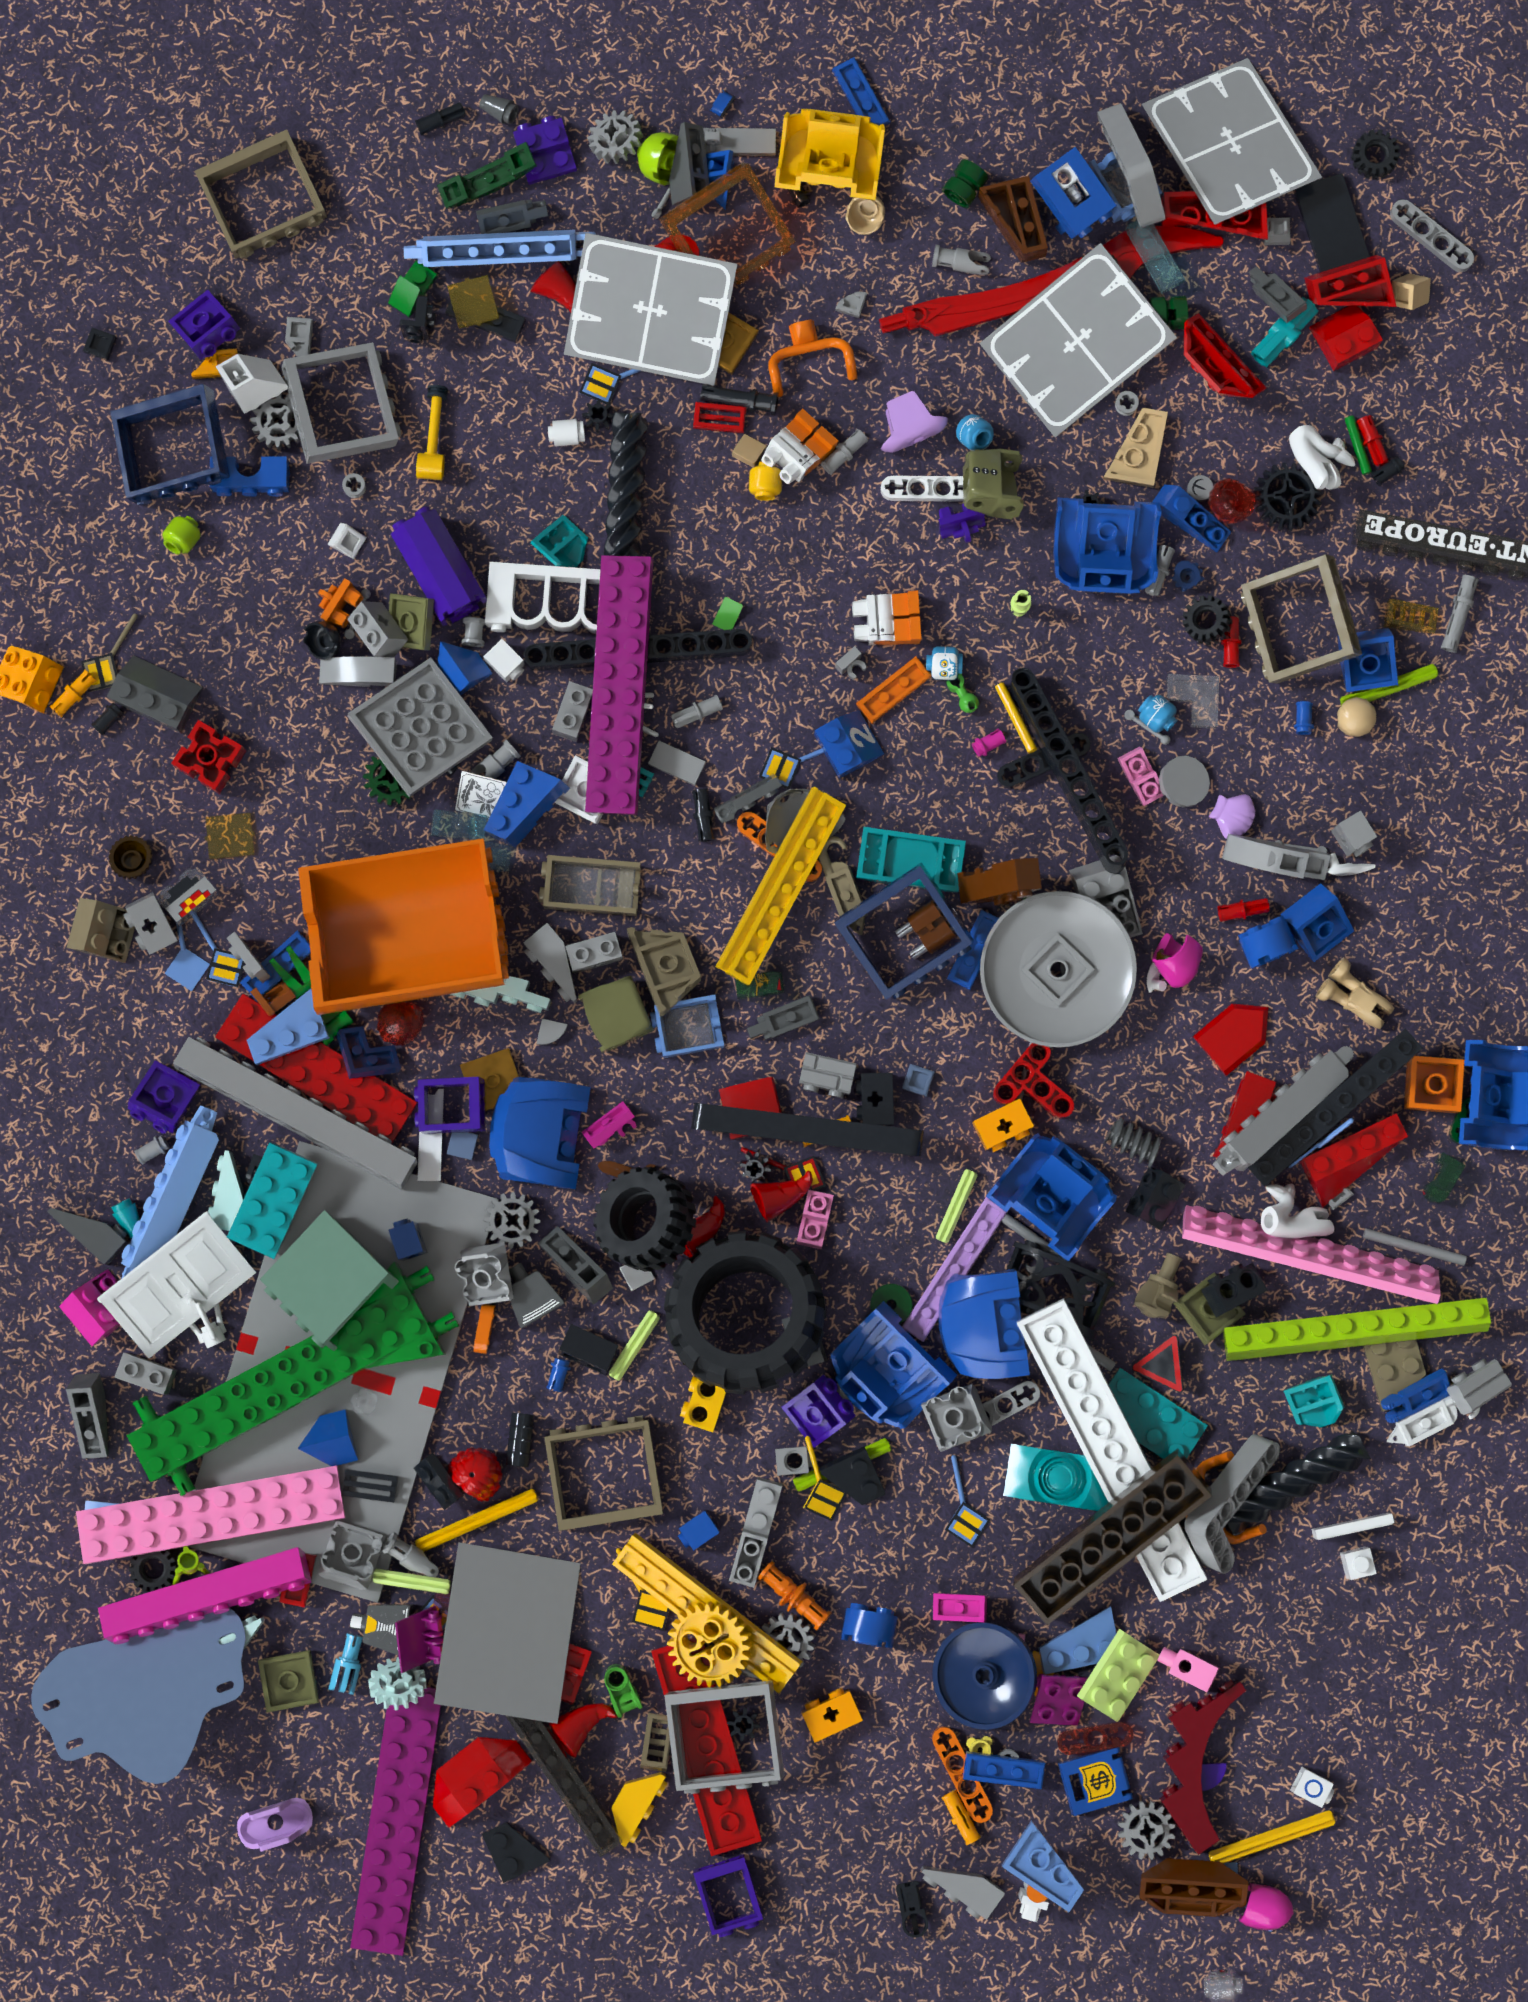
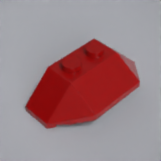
(1217, 361)
(476, 1775)

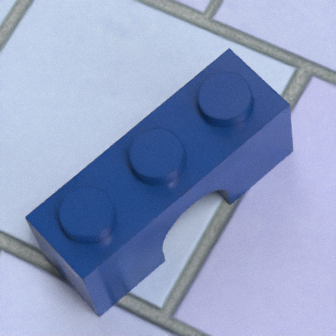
(271, 478)

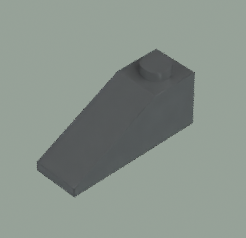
(689, 165)
(98, 1237)
(576, 1265)
(89, 1415)

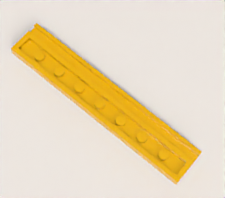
(780, 886)
(679, 1589)

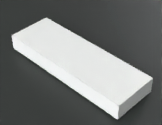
(1353, 1526)

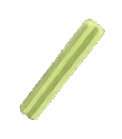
(956, 1206)
(634, 1345)
(411, 1581)

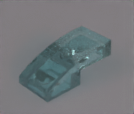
(458, 825)

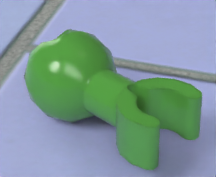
(966, 699)

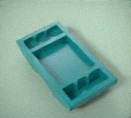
(891, 854)
(1052, 1478)

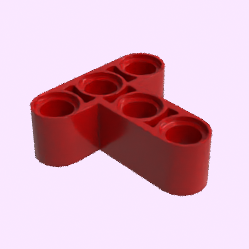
(1028, 1085)

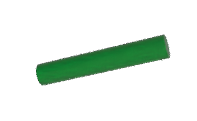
(1358, 445)

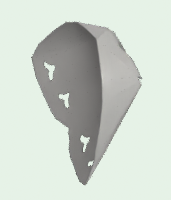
(782, 814)

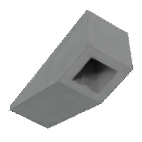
(552, 955)
(970, 1888)

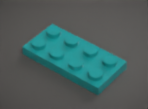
(272, 1200)
(1155, 1419)

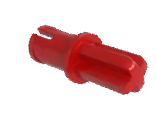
(1372, 440)
(1231, 645)
(1242, 909)

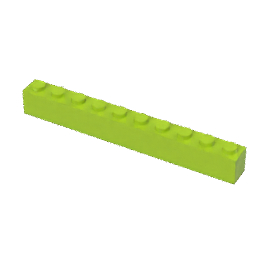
(1356, 1329)

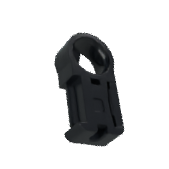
(910, 1904)

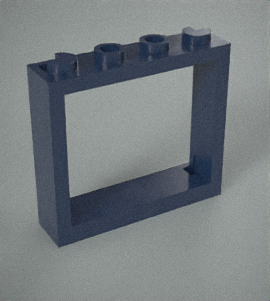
(160, 406)
(881, 896)

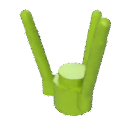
(188, 1564)

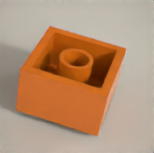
(1434, 1084)

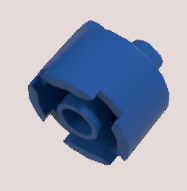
(1267, 942)
(869, 1626)

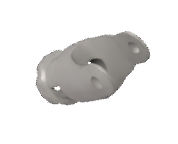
(960, 260)
(495, 763)
(410, 1557)

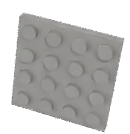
(419, 727)

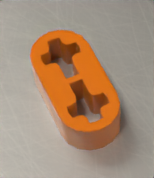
(484, 1328)

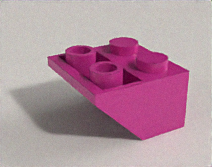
(87, 1312)

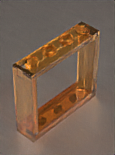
(711, 192)

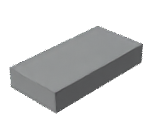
(676, 763)

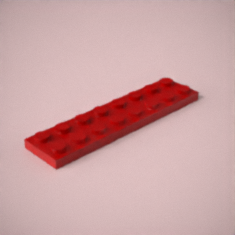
(322, 1075)
(710, 1751)

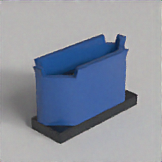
(722, 104)

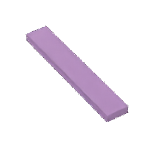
(958, 1261)

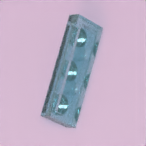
(1155, 256)

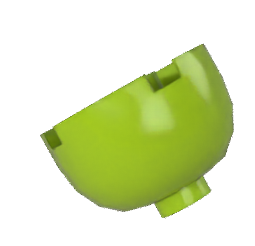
(657, 153)

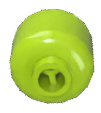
(181, 535)

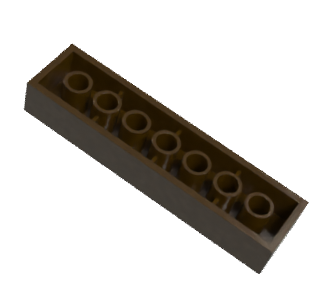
(1112, 1536)

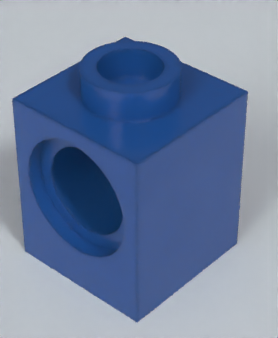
(698, 1531)

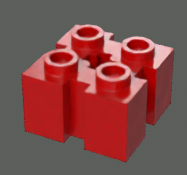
(206, 741)

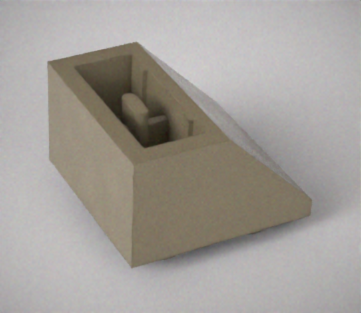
(100, 930)

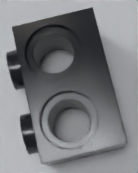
(1235, 1292)

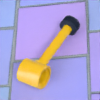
(430, 464)

